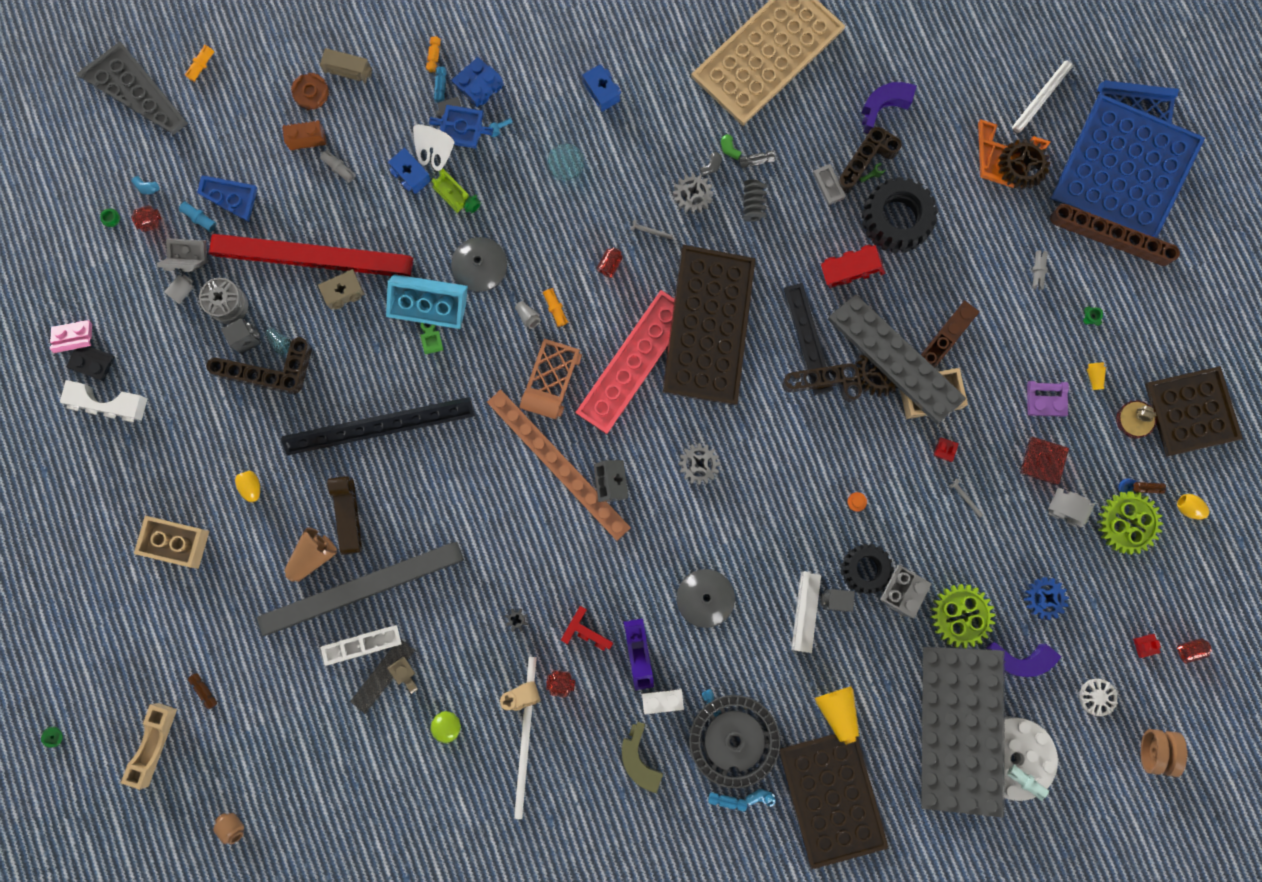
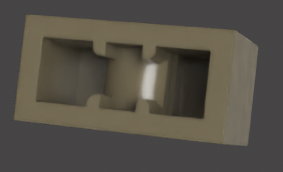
(332, 289)

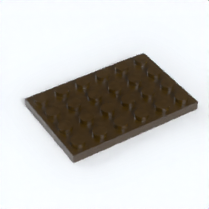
(833, 800)

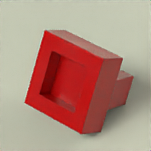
(945, 449)
(1147, 645)

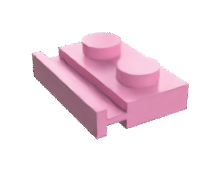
(71, 336)

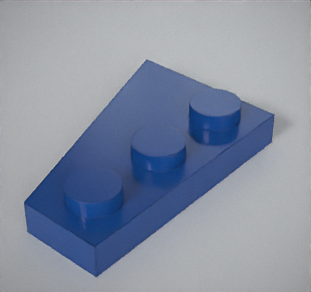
(230, 195)

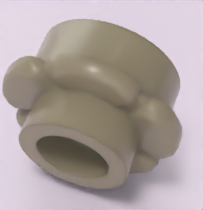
(1145, 413)

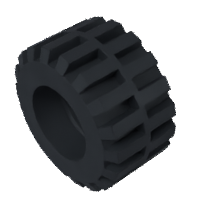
(882, 563)

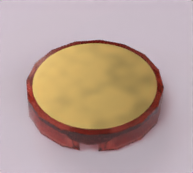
(1130, 424)

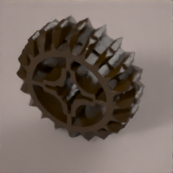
(1026, 150)
(880, 378)

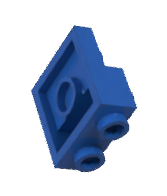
(478, 82)

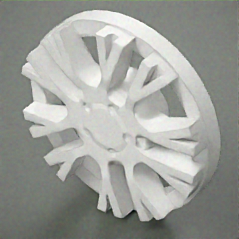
(1098, 697)

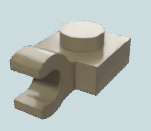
(402, 672)

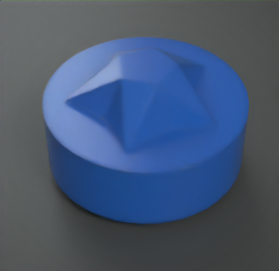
(1126, 485)

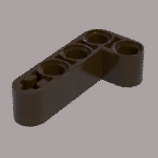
(872, 146)
(821, 381)
(346, 514)

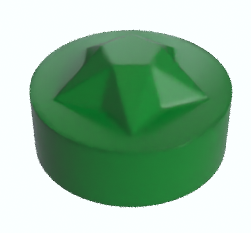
(51, 737)

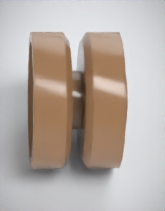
(1163, 753)

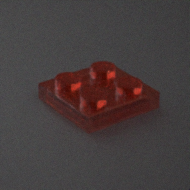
(1044, 460)

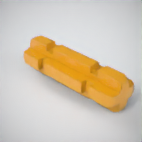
(433, 54)

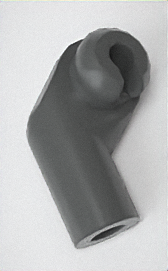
(713, 165)

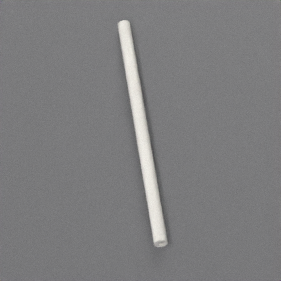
(524, 746)

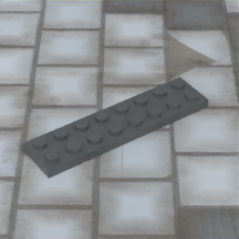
(897, 359)

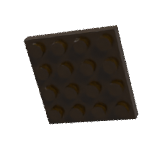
(1193, 411)

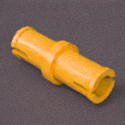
(199, 63)
(555, 307)

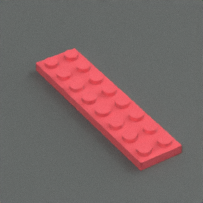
(629, 366)

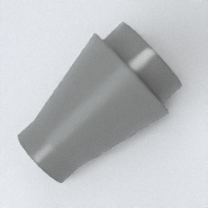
(528, 316)

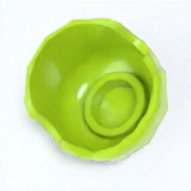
(445, 727)

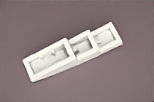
(361, 645)

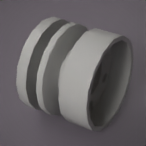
(230, 308)

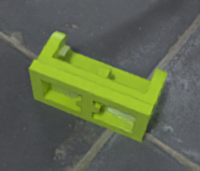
(450, 190)

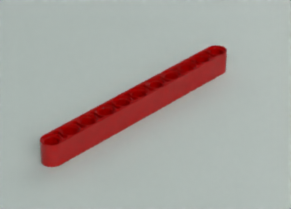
(310, 255)

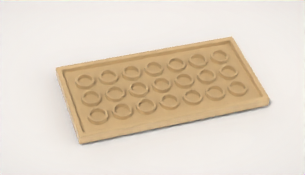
(766, 55)

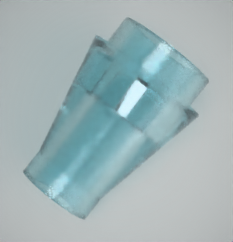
(278, 341)

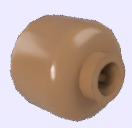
(228, 828)

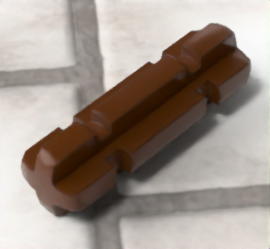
(1142, 487)
(202, 691)

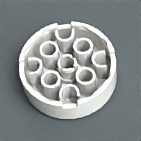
(1034, 755)

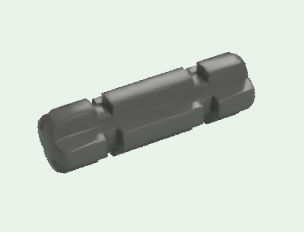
(756, 159)

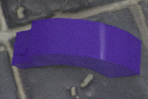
(891, 94)
(639, 654)
(1037, 663)

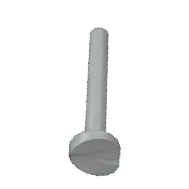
(649, 230)
(966, 498)

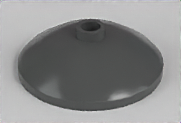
(481, 275)
(691, 601)

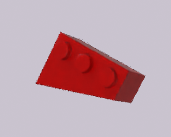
(852, 266)

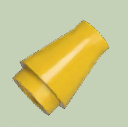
(1096, 374)

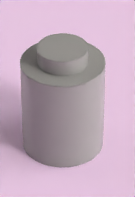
(179, 288)

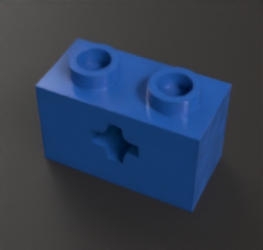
(601, 87)
(406, 162)

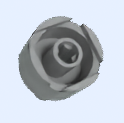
(1071, 507)

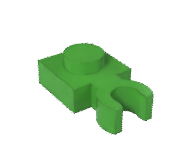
(431, 339)

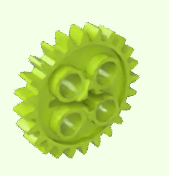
(1138, 507)
(967, 632)

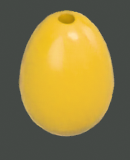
(248, 486)
(1193, 507)

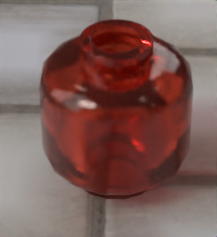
(146, 218)
(560, 683)

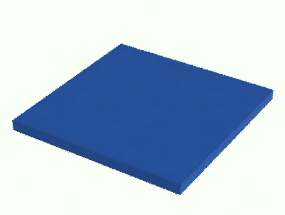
(1127, 166)

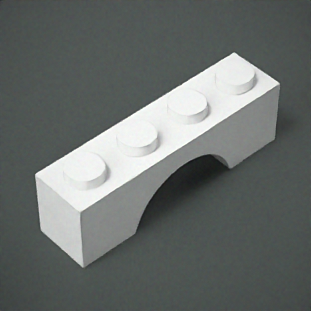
(81, 396)

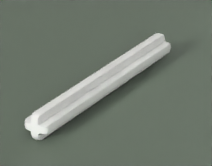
(1042, 96)

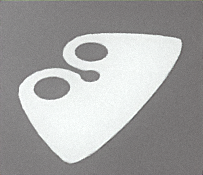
(428, 137)

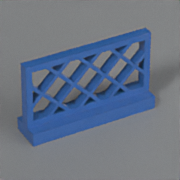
(1141, 92)

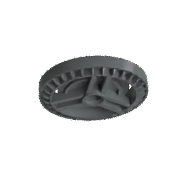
(746, 752)

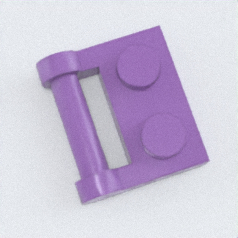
(1047, 405)

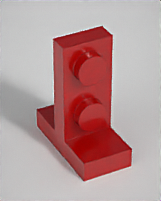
(584, 632)

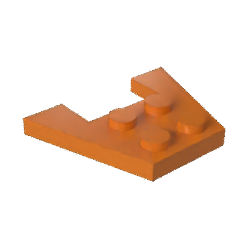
(990, 152)

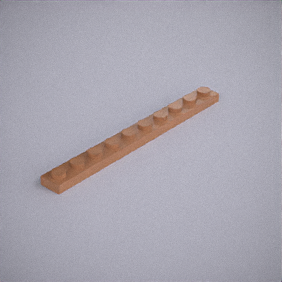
(558, 465)

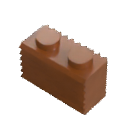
(304, 135)

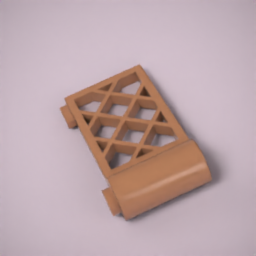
(547, 403)

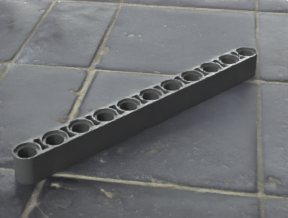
(359, 589)

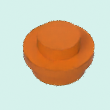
(857, 501)

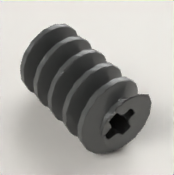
(754, 200)

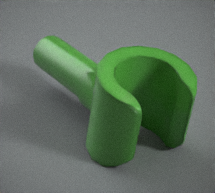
(875, 172)

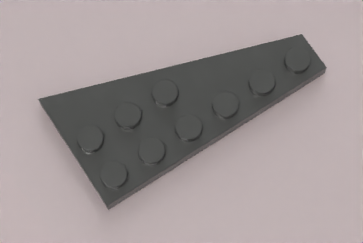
(127, 82)

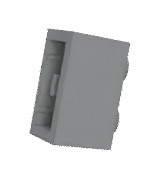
(905, 592)

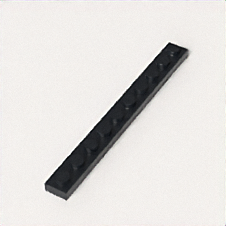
(378, 426)

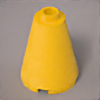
(840, 713)

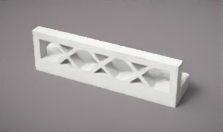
(806, 612)

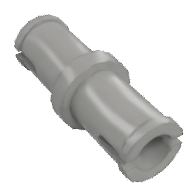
(337, 166)
(1040, 270)

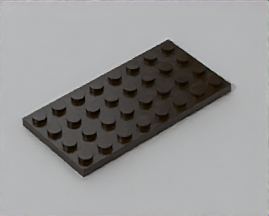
(709, 325)

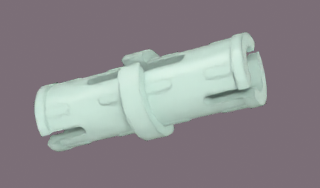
(1027, 782)

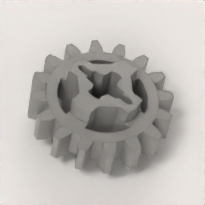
(699, 196)
(693, 458)

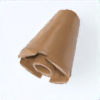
(309, 555)

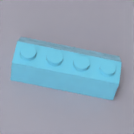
(426, 301)

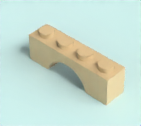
(156, 729)

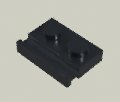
(90, 362)

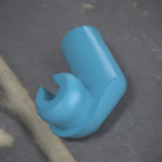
(145, 188)
(761, 795)

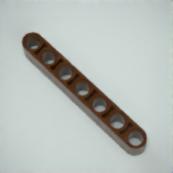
(1122, 232)

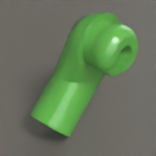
(727, 147)

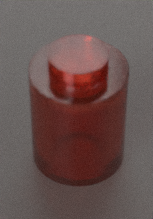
(610, 262)
(1194, 650)

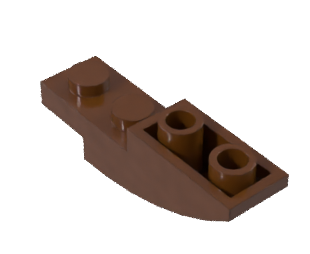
(949, 333)

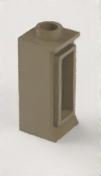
(345, 65)

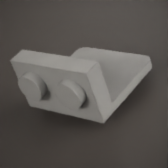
(184, 254)

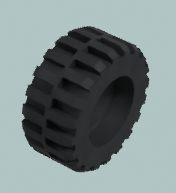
(914, 197)

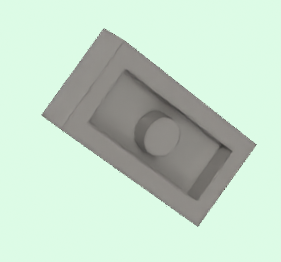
(829, 184)

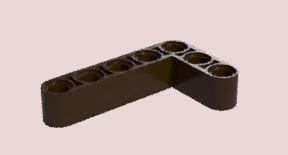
(265, 374)

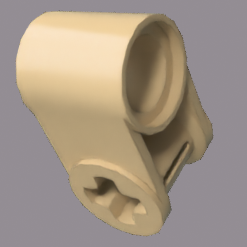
(520, 697)

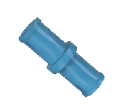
(197, 216)

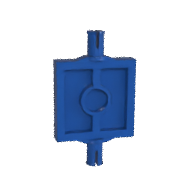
(462, 125)

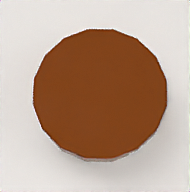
(310, 91)

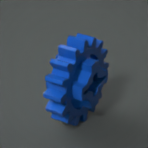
(1054, 603)

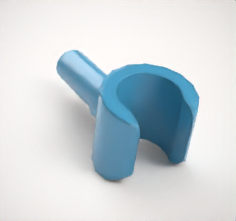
(496, 127)

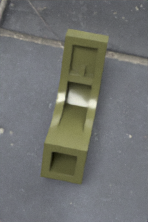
(639, 772)

